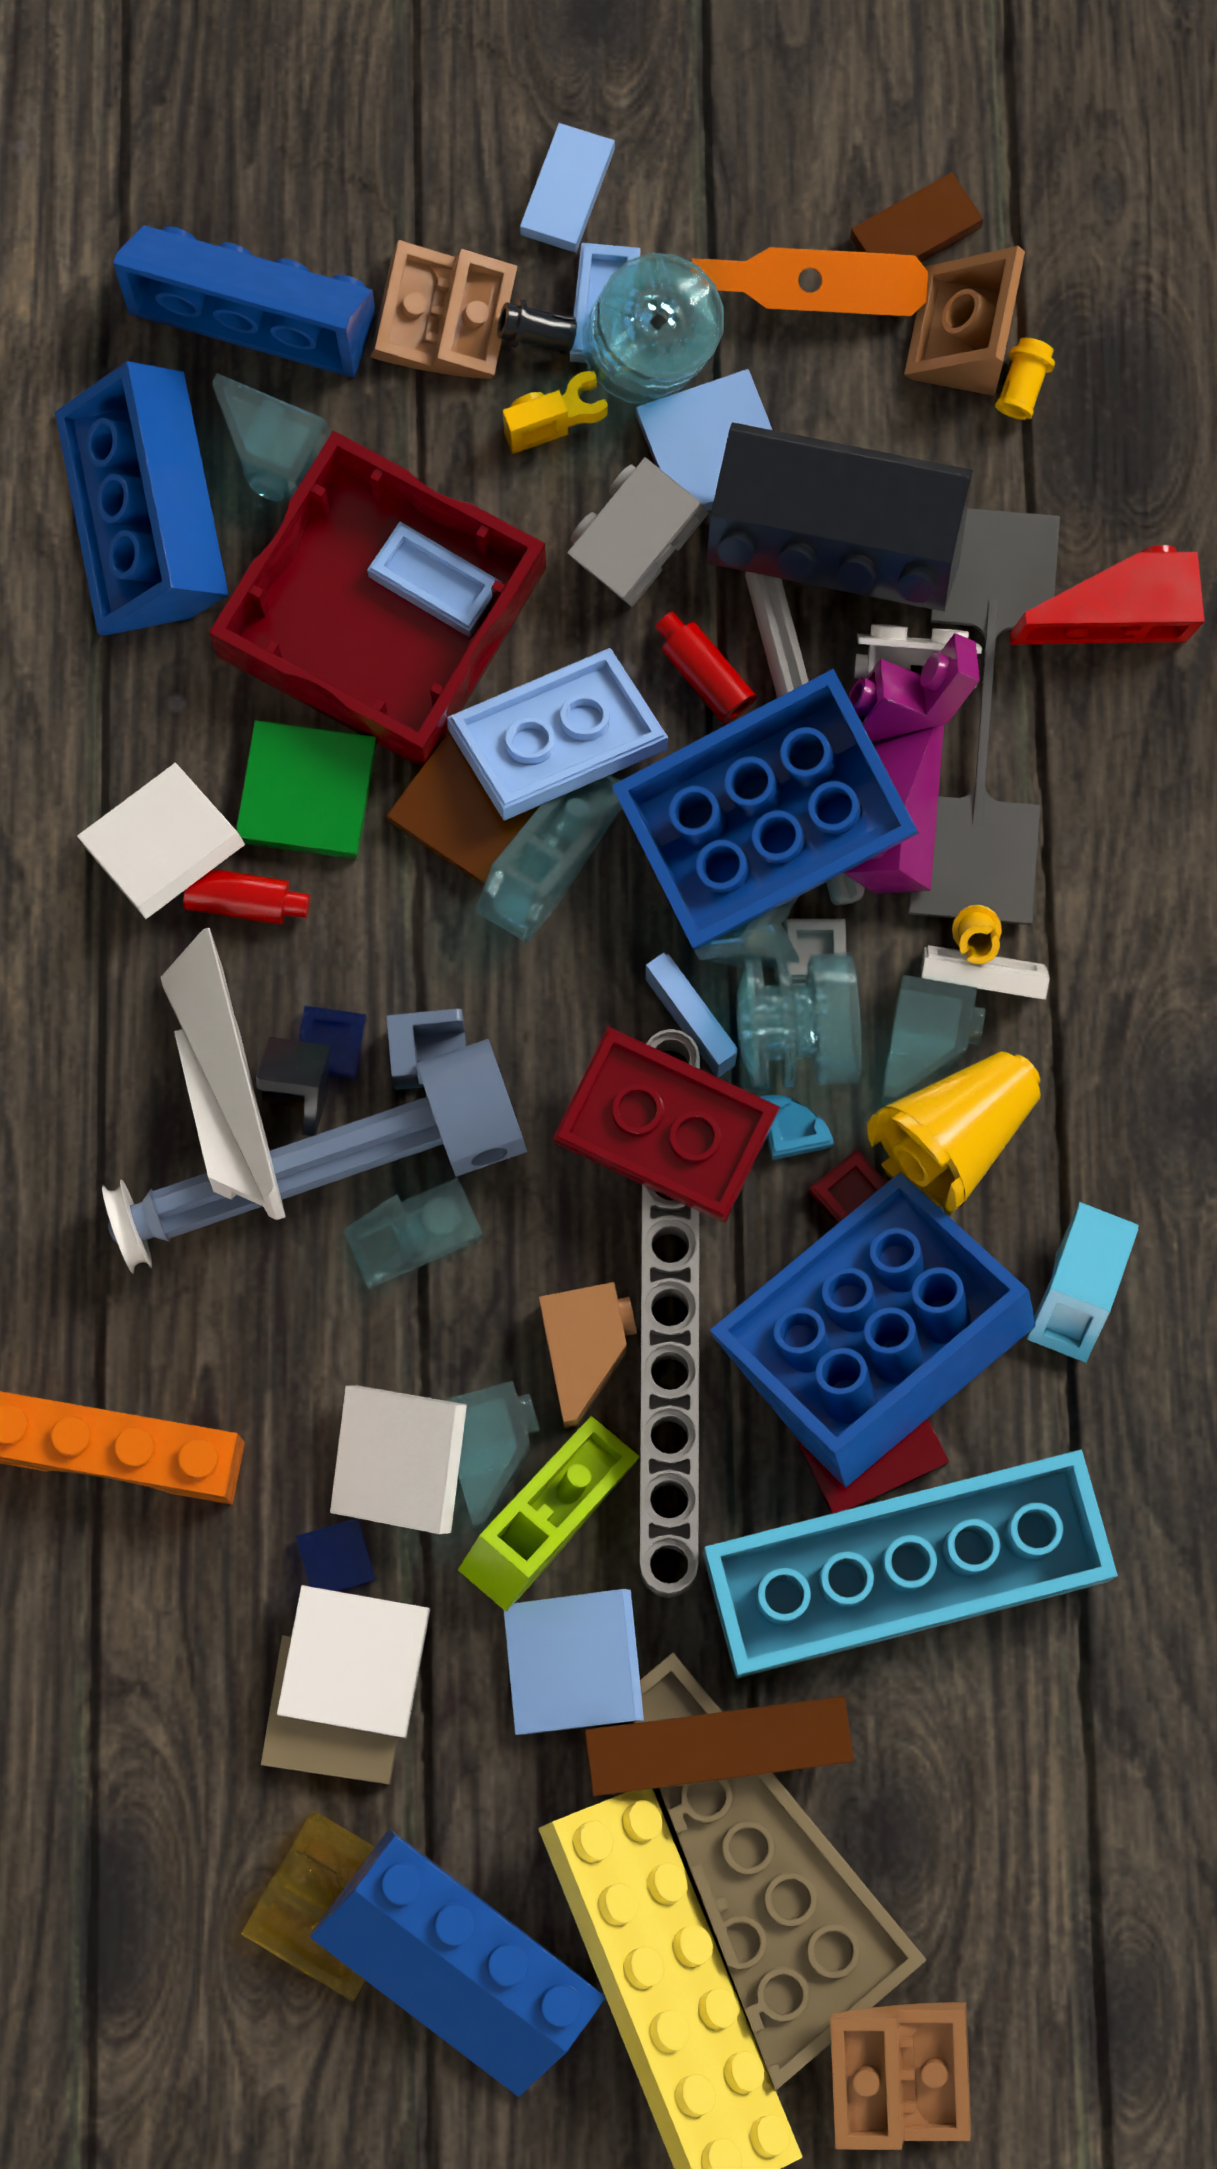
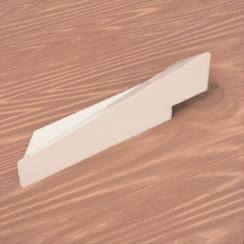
(220, 1078)

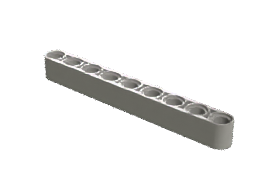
(676, 1343)

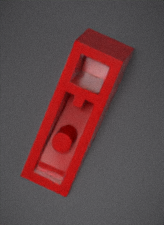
(1135, 601)

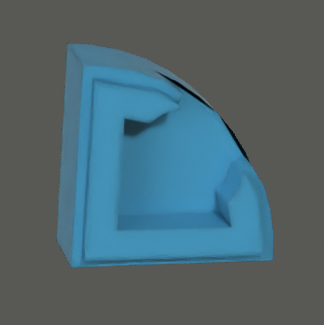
(796, 1129)

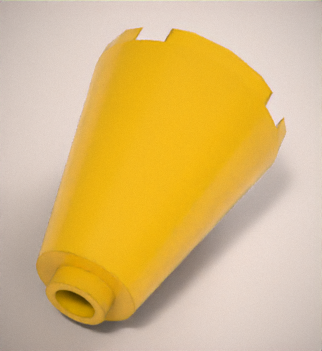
(956, 1127)

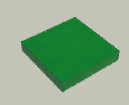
(306, 789)

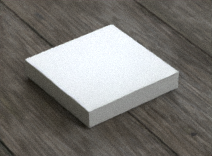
(161, 840)
(398, 1459)
(353, 1661)

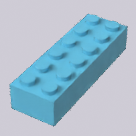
(909, 1564)

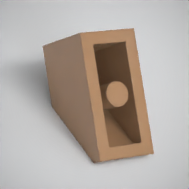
(585, 1343)

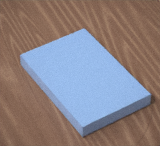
(557, 733)

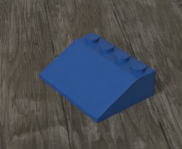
(764, 809)
(875, 1327)

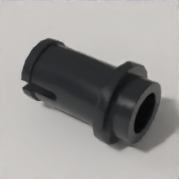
(536, 327)

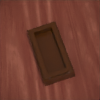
(920, 222)

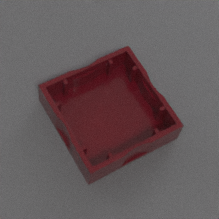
(346, 643)

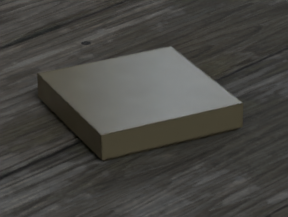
(324, 1747)

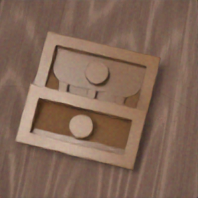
(442, 311)
(900, 2075)

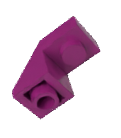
(902, 702)

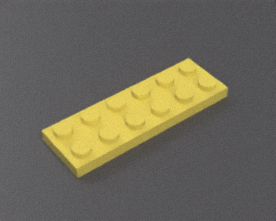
(668, 1987)

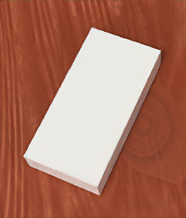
(998, 975)

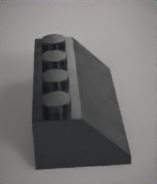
(839, 516)

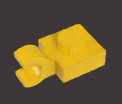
(542, 417)

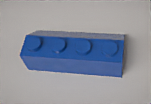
(246, 299)
(141, 499)
(457, 1965)

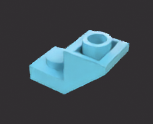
(1083, 1282)

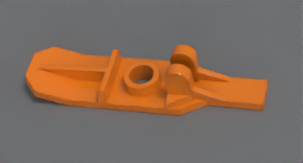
(847, 280)

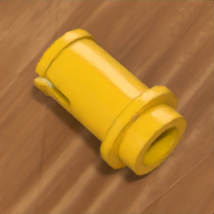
(1028, 368)
(977, 920)

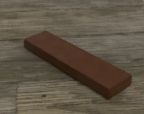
(719, 1746)

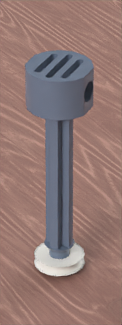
(462, 1110)

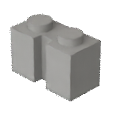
(636, 530)

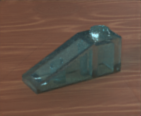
(547, 857)

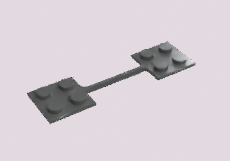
(981, 844)

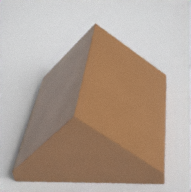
(966, 321)

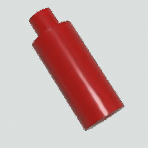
(705, 668)
(246, 897)

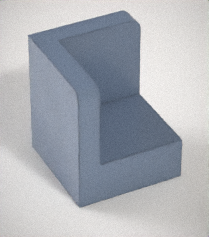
(419, 1038)

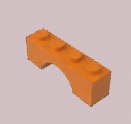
(119, 1447)

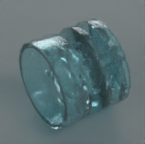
(632, 355)
(801, 1021)

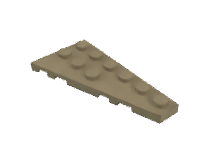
(780, 1898)

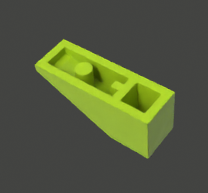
(547, 1513)

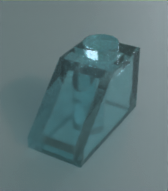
(269, 437)
(928, 1034)
(493, 1447)

